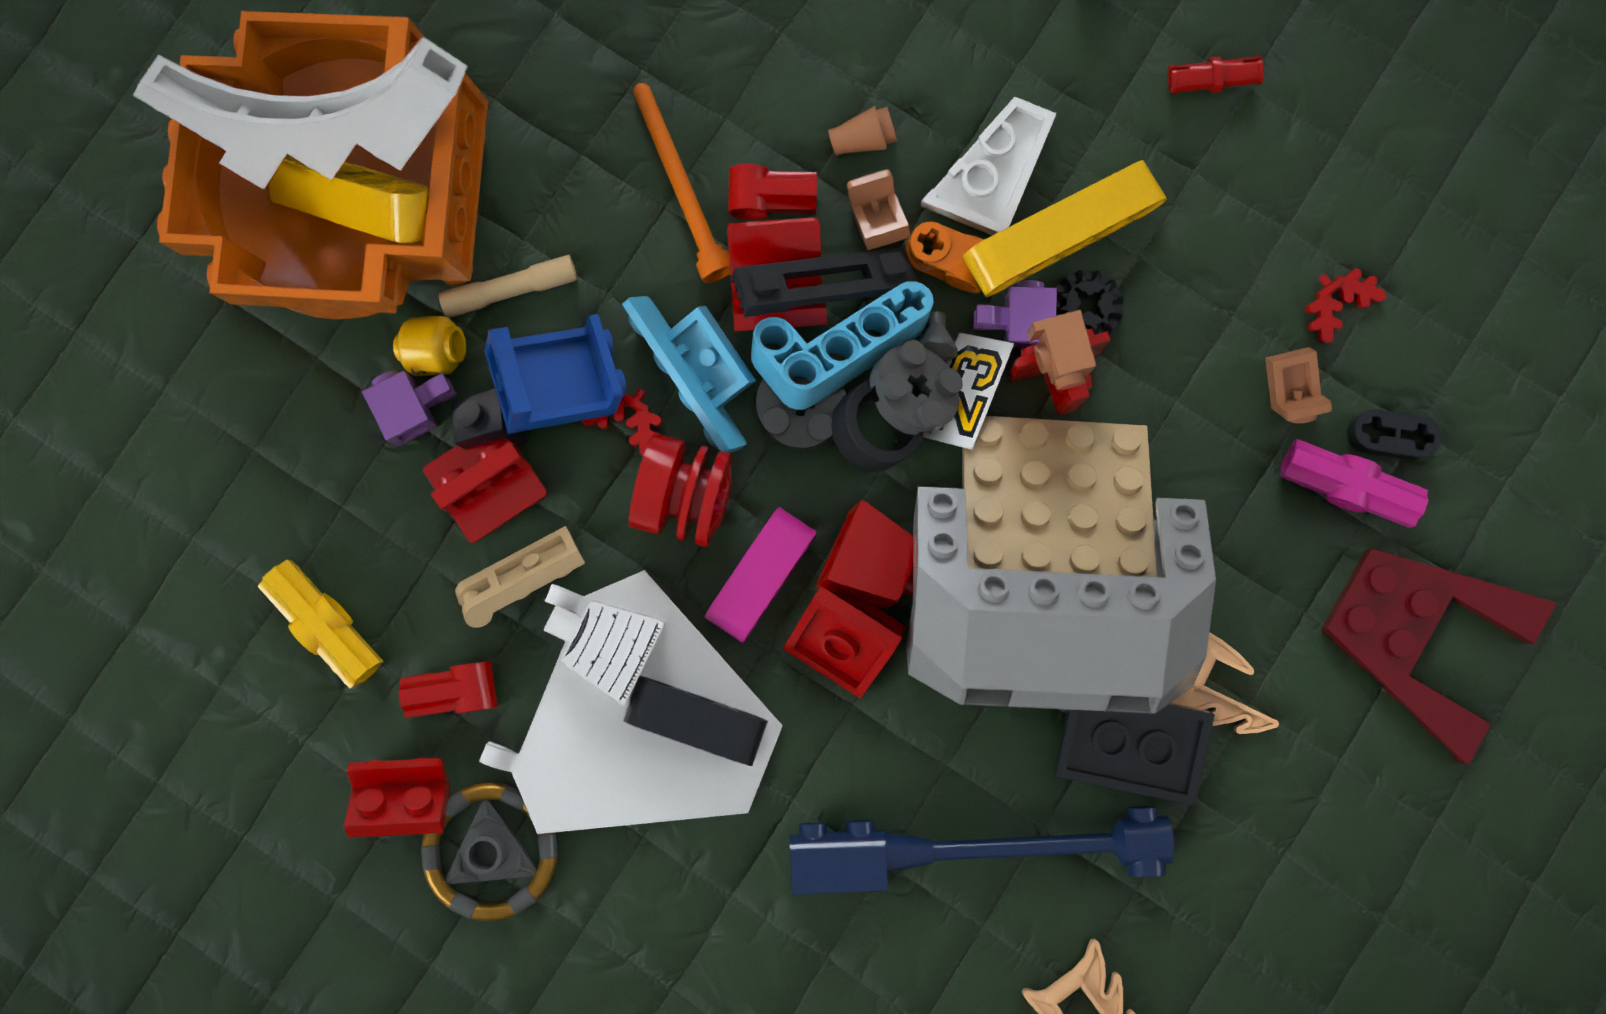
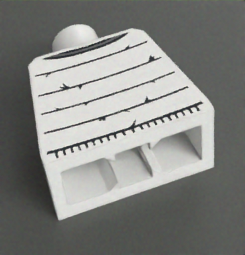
(606, 645)

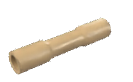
(481, 294)

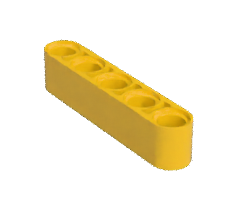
(354, 198)
(1063, 228)

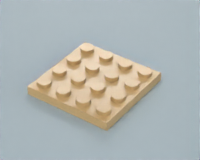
(1059, 497)

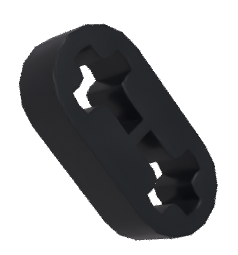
(1395, 425)

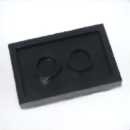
(1137, 752)

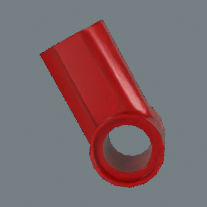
(758, 191)
(459, 690)

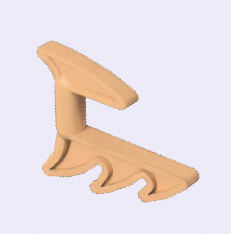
(1225, 708)
(1088, 975)

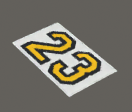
(980, 365)

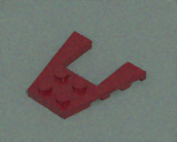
(1390, 616)

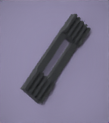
(765, 291)

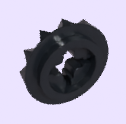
(1088, 284)

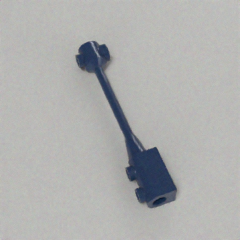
(862, 856)

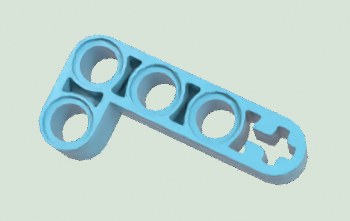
(846, 338)

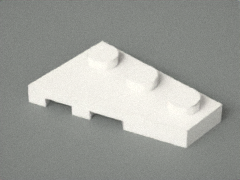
(994, 172)

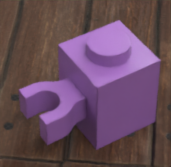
(1022, 307)
(403, 406)

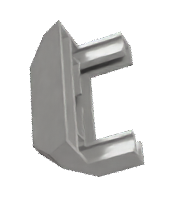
(1058, 634)

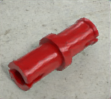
(1215, 74)

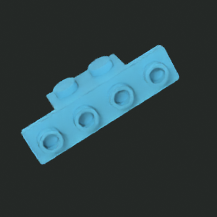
(699, 363)

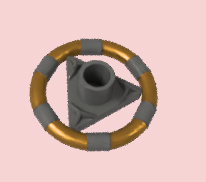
(488, 854)

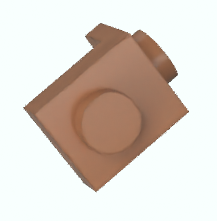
(877, 210)
(1296, 386)

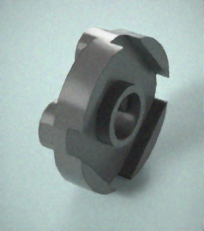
(933, 377)
(791, 429)

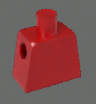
(870, 559)

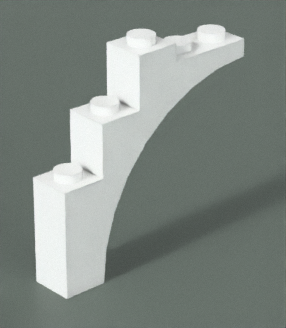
(319, 130)

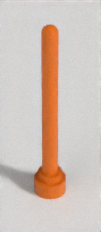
(712, 261)

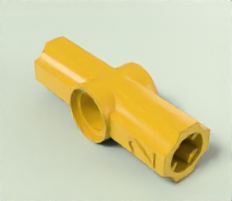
(320, 623)

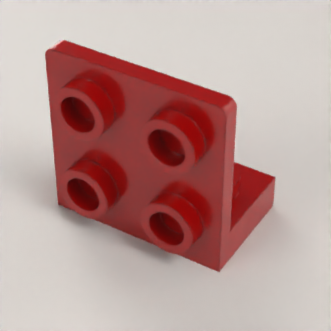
(772, 243)

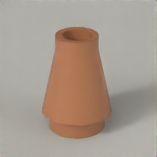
(865, 132)

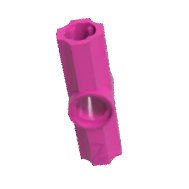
(1354, 483)

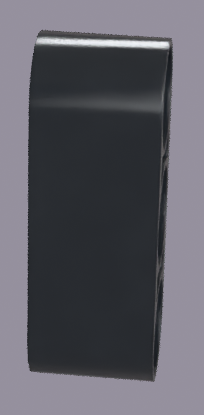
(695, 721)

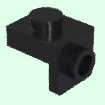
(480, 421)

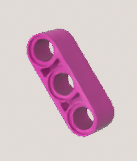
(760, 574)

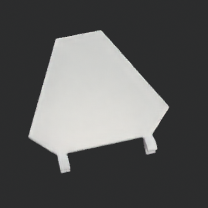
(597, 771)

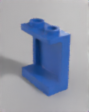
(554, 376)

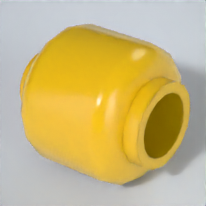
(429, 345)

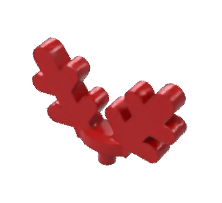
(1348, 288)
(641, 420)

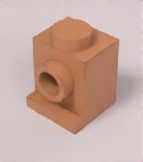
(1063, 349)

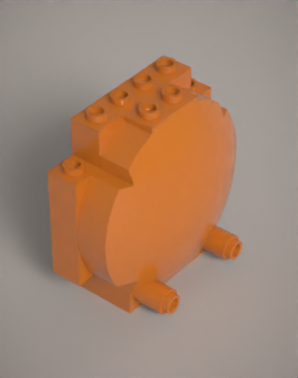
(294, 258)

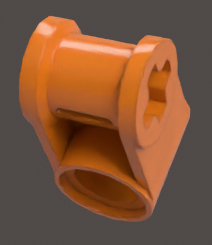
(946, 255)

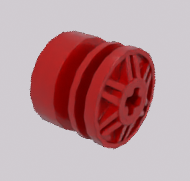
(680, 490)

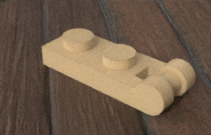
(517, 576)

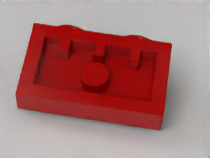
(397, 797)

